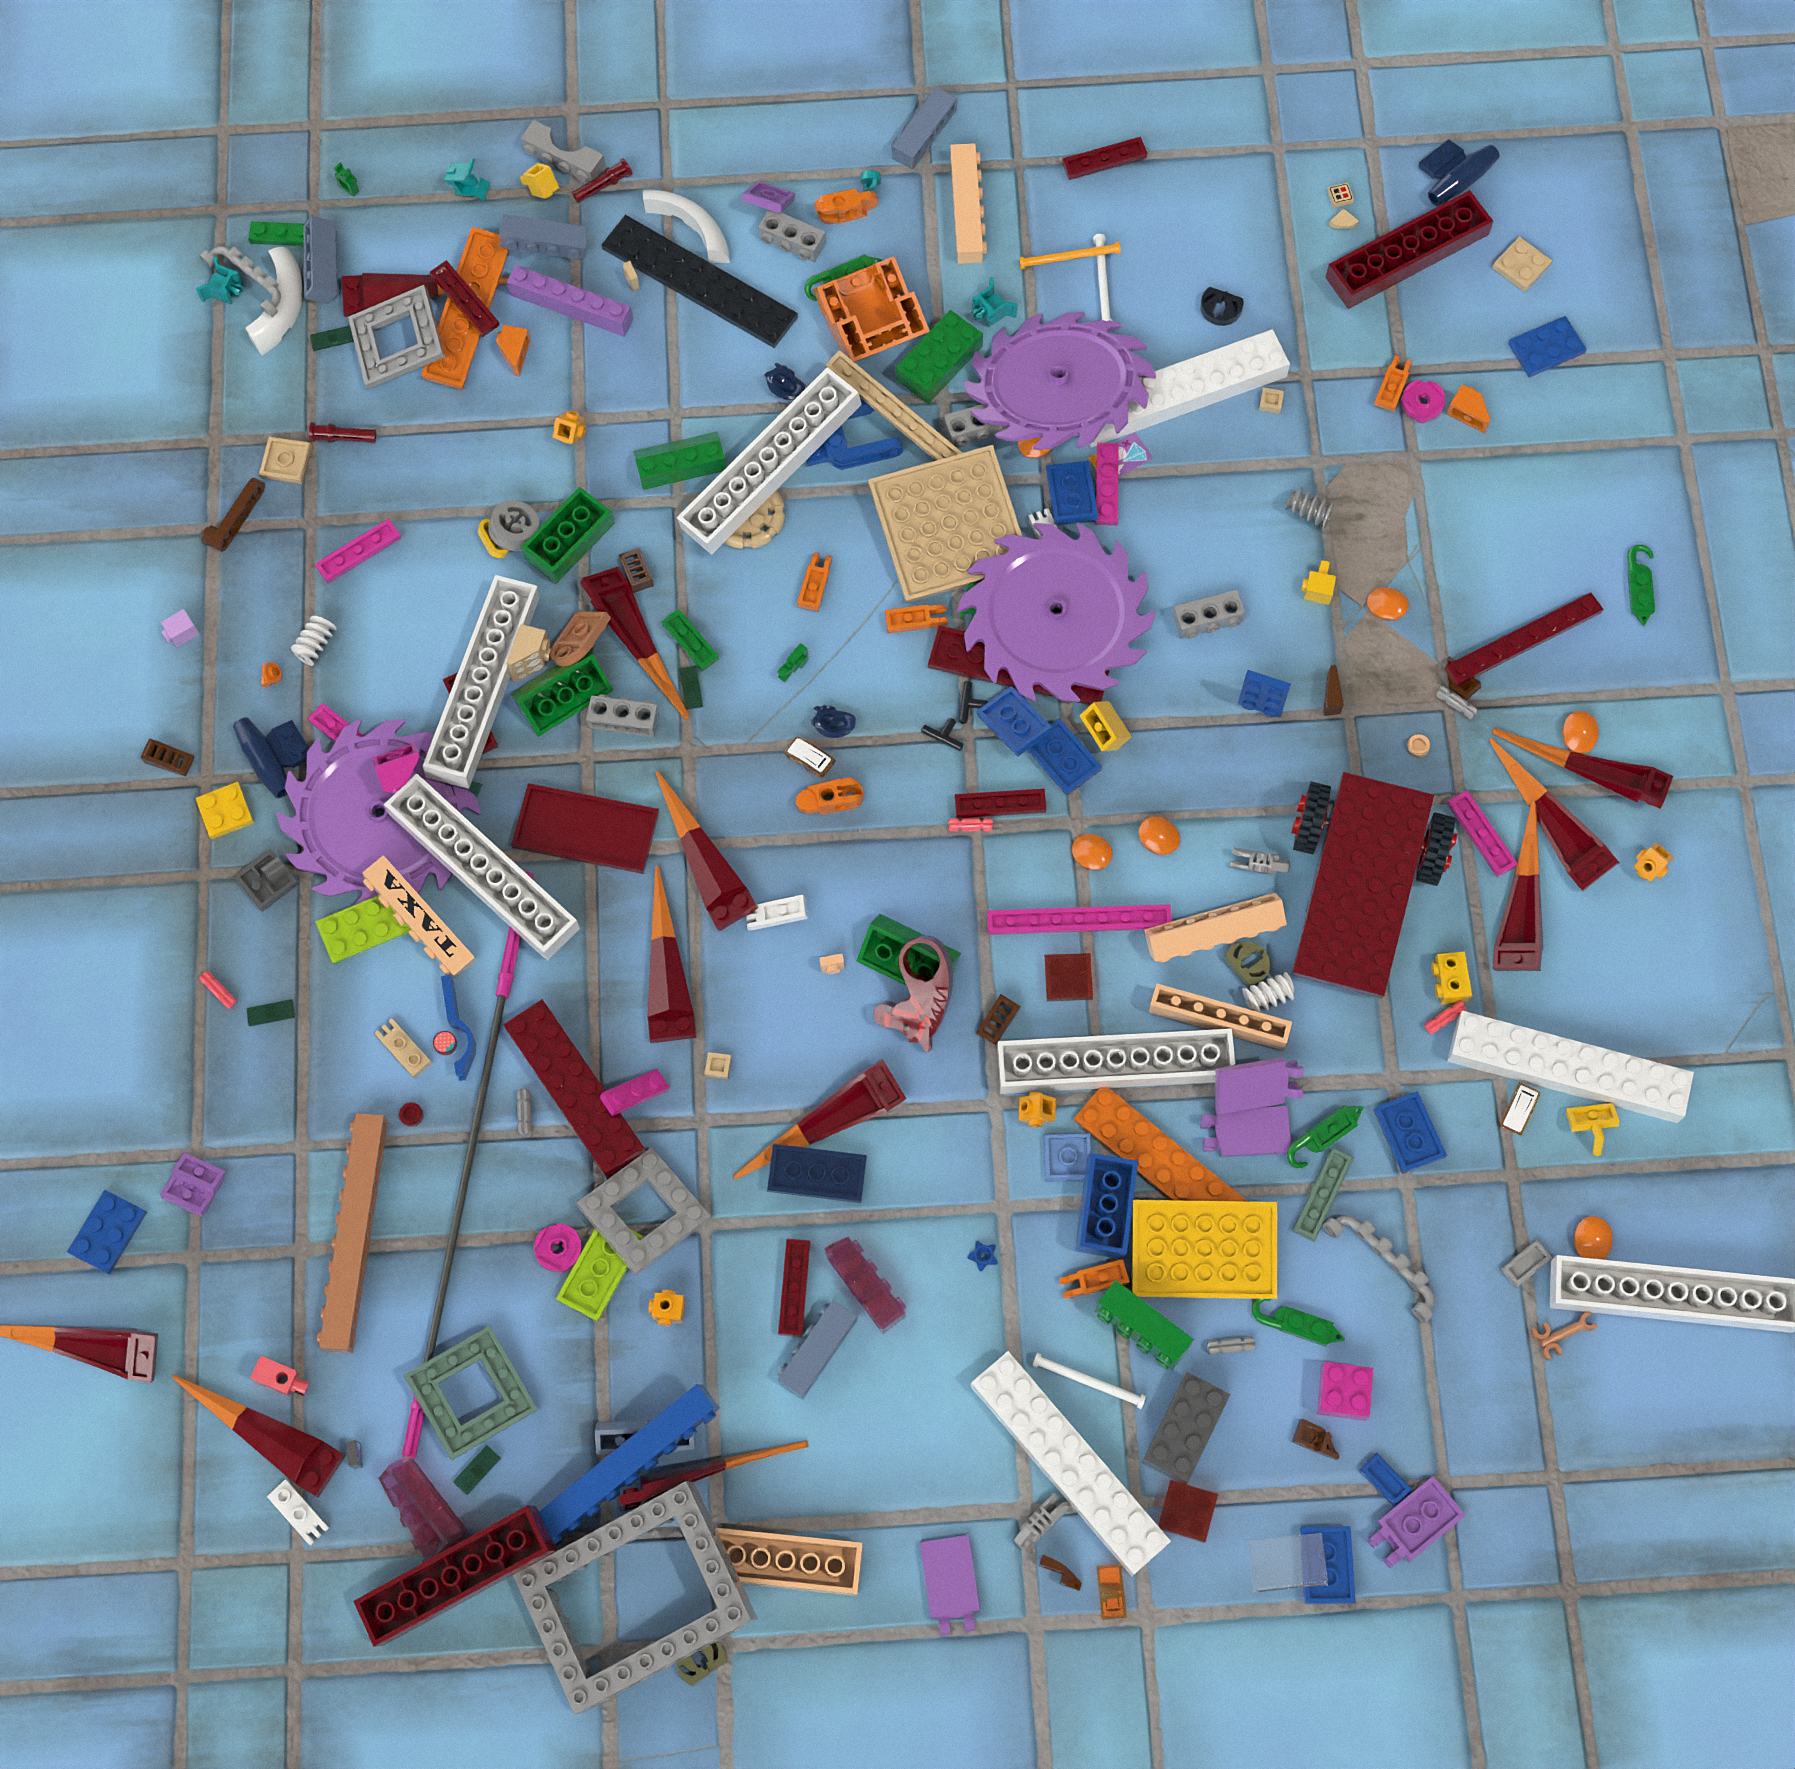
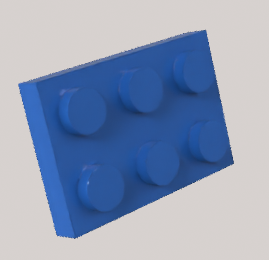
(1547, 346)
(1071, 492)
(1264, 694)
(1014, 721)
(1065, 758)
(1410, 1132)
(107, 1232)
(1339, 1567)

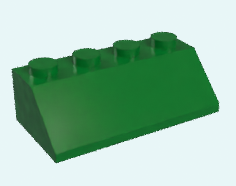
(680, 460)
(561, 693)
(884, 943)

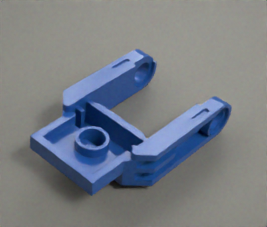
(836, 451)

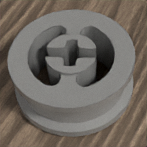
(506, 516)

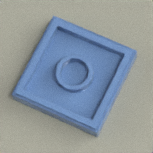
(1066, 1156)

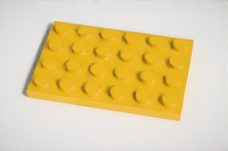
(1204, 1249)

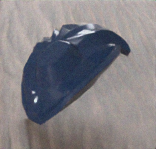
(784, 383)
(832, 722)

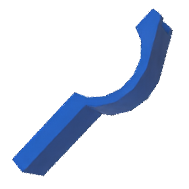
(464, 1064)

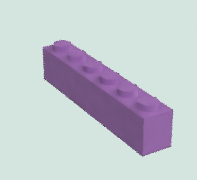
(570, 300)

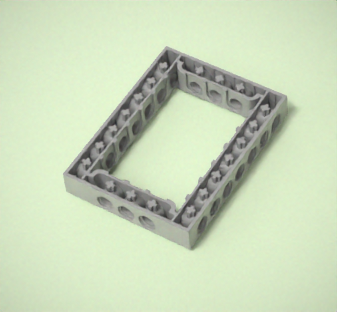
(574, 1674)

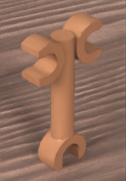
(1548, 1341)

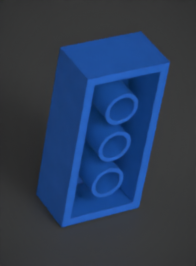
(1106, 1206)

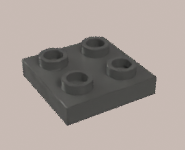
(266, 880)

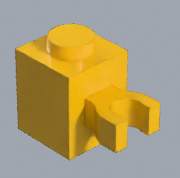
(540, 180)
(1319, 585)

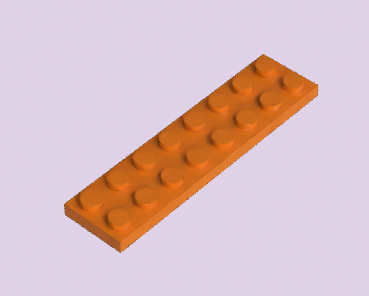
(481, 270)
(1158, 1156)

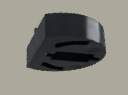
(1216, 296)

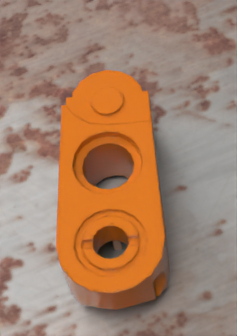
(845, 206)
(812, 800)

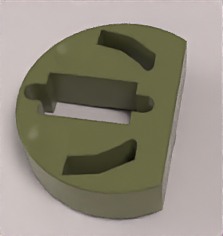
(1246, 975)
(702, 1673)

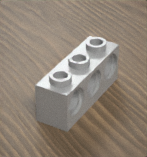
(789, 226)
(966, 421)
(1211, 605)
(629, 724)

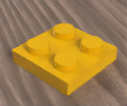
(224, 810)

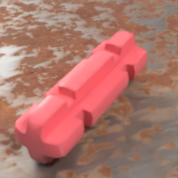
(970, 824)
(218, 989)
(1444, 1017)

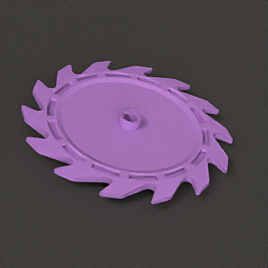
(1059, 380)
(1048, 647)
(339, 806)

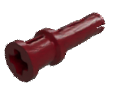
(610, 176)
(332, 433)

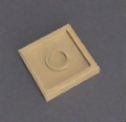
(285, 460)

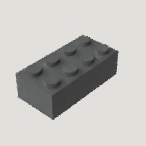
(1186, 1428)

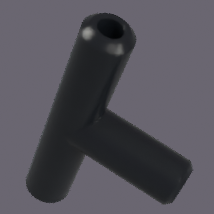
(967, 702)
(943, 736)

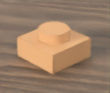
(832, 964)

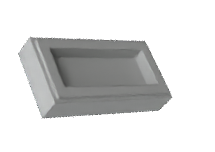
(1526, 1263)

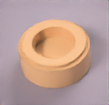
(1418, 745)

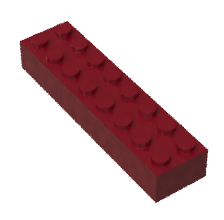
(1409, 249)
(573, 1088)
(454, 1576)

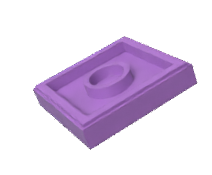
(768, 197)

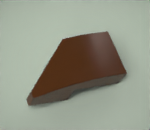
(1466, 689)
(1315, 1439)
(1068, 1578)

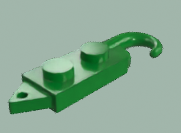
(839, 271)
(1640, 585)
(1325, 1132)
(1299, 1324)

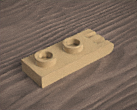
(403, 1049)

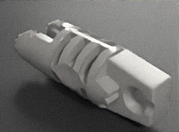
(1260, 861)
(1040, 1522)

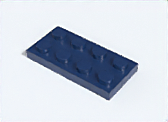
(817, 1173)

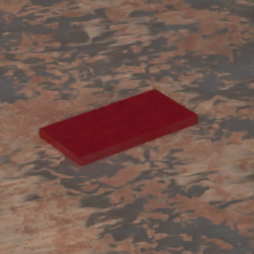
(585, 828)

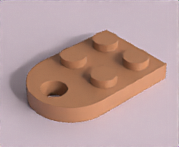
(578, 637)

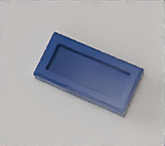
(1385, 1479)

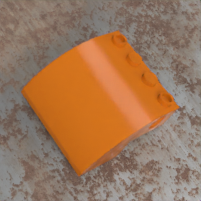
(871, 310)

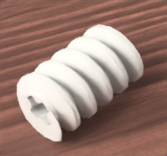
(311, 638)
(1269, 992)

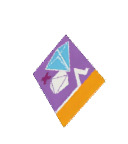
(1131, 454)

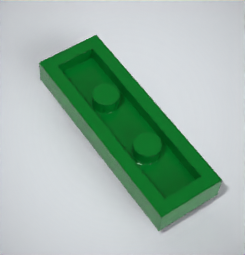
(276, 233)
(690, 640)

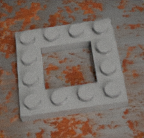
(429, 346)
(634, 1253)

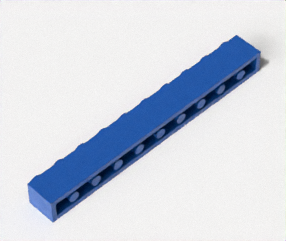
(628, 1461)

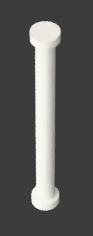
(1099, 240)
(1088, 1380)

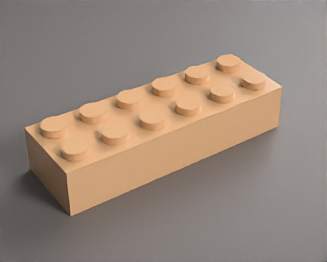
(794, 1561)

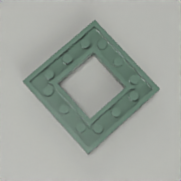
(516, 1399)

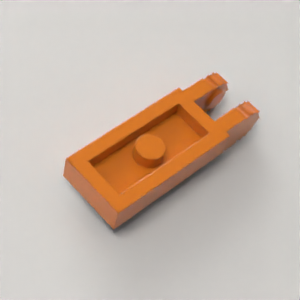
(1392, 385)
(814, 583)
(914, 618)
(1096, 1279)

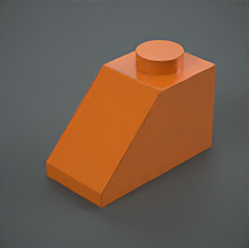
(513, 346)
(1469, 408)

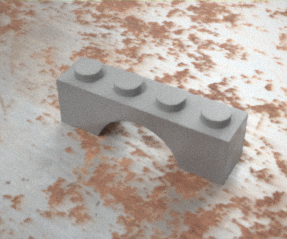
(583, 163)

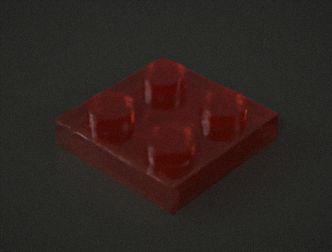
(1068, 977)
(1187, 1511)

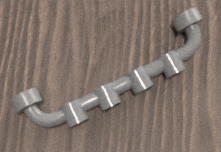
(256, 274)
(1398, 1264)

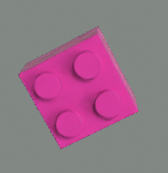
(1345, 1391)

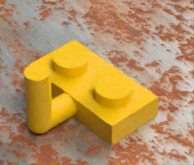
(1595, 1119)

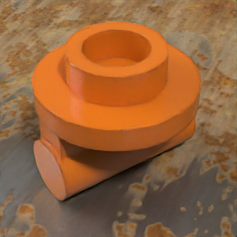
(270, 674)

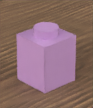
(179, 628)

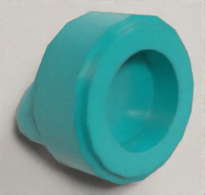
(871, 178)

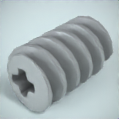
(1310, 506)

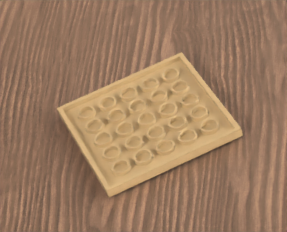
(943, 520)

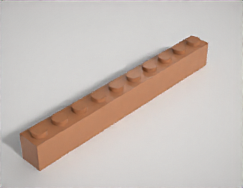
(353, 1233)

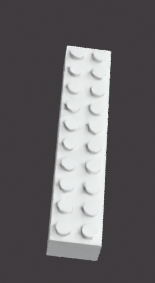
(1204, 382)
(769, 460)
(479, 683)
(482, 867)
(1113, 1060)
(1570, 1067)
(1672, 1293)
(1070, 1464)

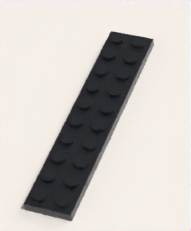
(700, 281)

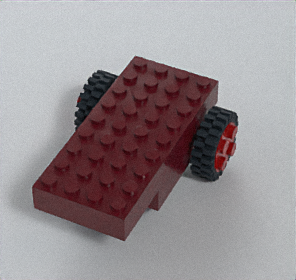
(1364, 876)

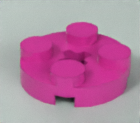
(1417, 410)
(554, 1235)

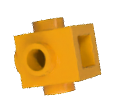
(569, 427)
(1653, 862)
(1037, 1109)
(673, 1314)

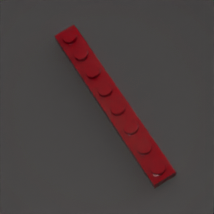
(1523, 639)

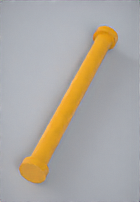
(1069, 255)

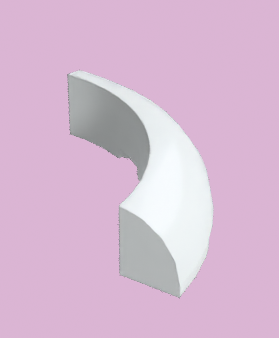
(694, 216)
(268, 331)

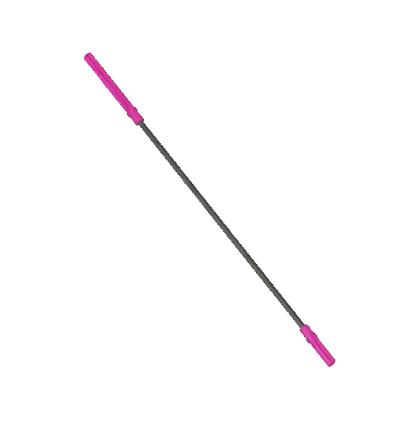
(505, 981)

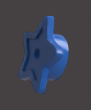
(983, 1249)

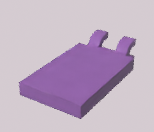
(1256, 1085)
(1249, 1132)
(1417, 1522)
(950, 1581)

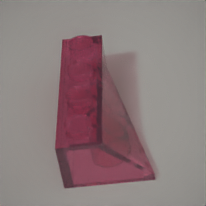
(865, 1284)
(421, 1508)

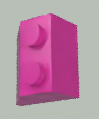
(396, 767)

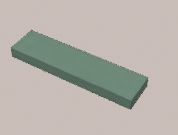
(1323, 1194)

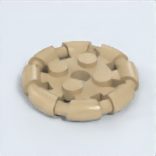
(759, 518)

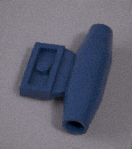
(1455, 169)
(269, 754)

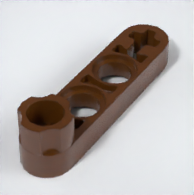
(223, 535)

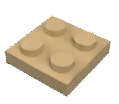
(1522, 264)

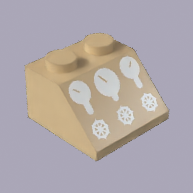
(528, 653)

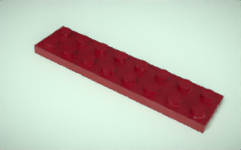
(951, 656)

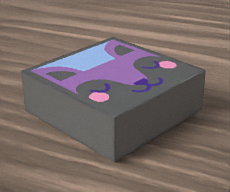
(354, 1454)

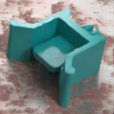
(464, 182)
(221, 285)
(992, 306)

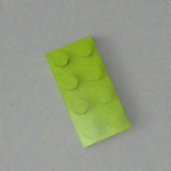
(359, 929)
(594, 1278)

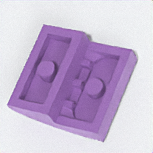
(193, 1184)

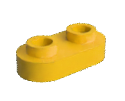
(488, 542)

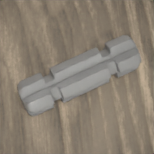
(1456, 702)
(524, 1112)
(1230, 1345)

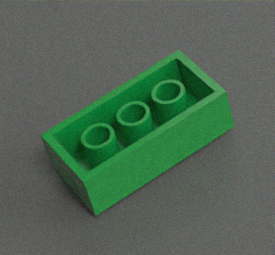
(939, 356)
(568, 535)
(1143, 1325)

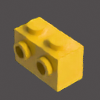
(1105, 726)
(1451, 978)

